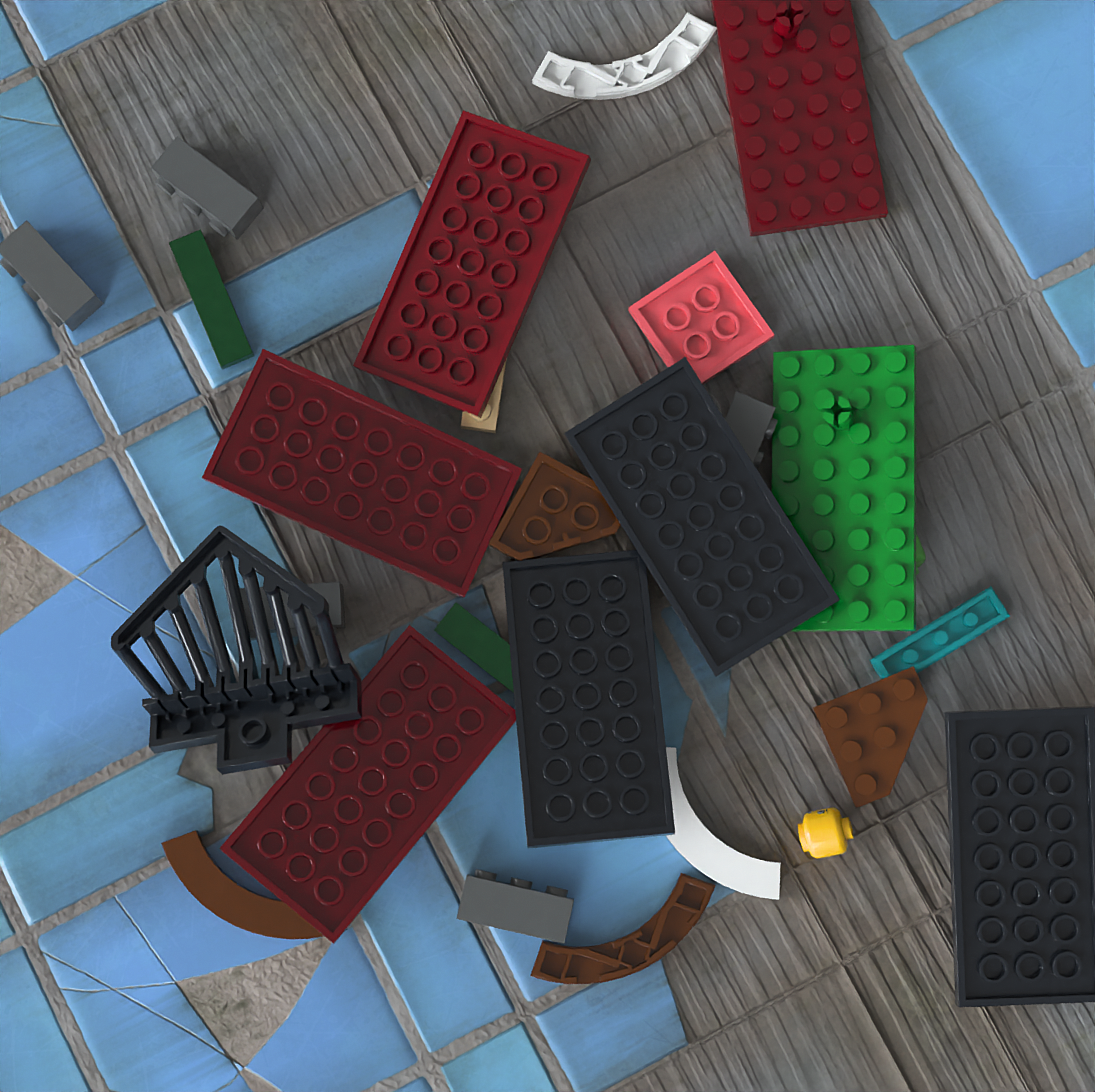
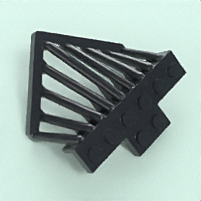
(255, 716)

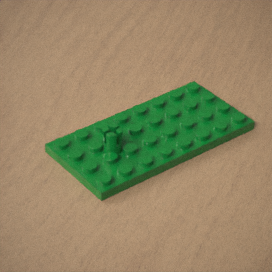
(851, 477)

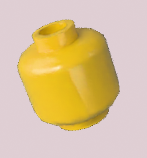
(825, 833)

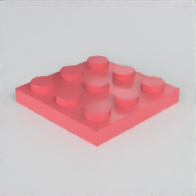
(702, 318)

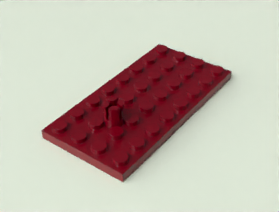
(799, 113)
(472, 263)
(362, 473)
(370, 785)

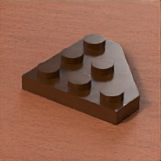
(553, 513)
(873, 732)

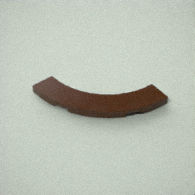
(227, 898)
(630, 952)

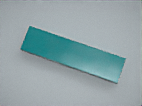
(942, 635)

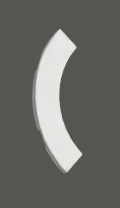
(628, 75)
(712, 855)

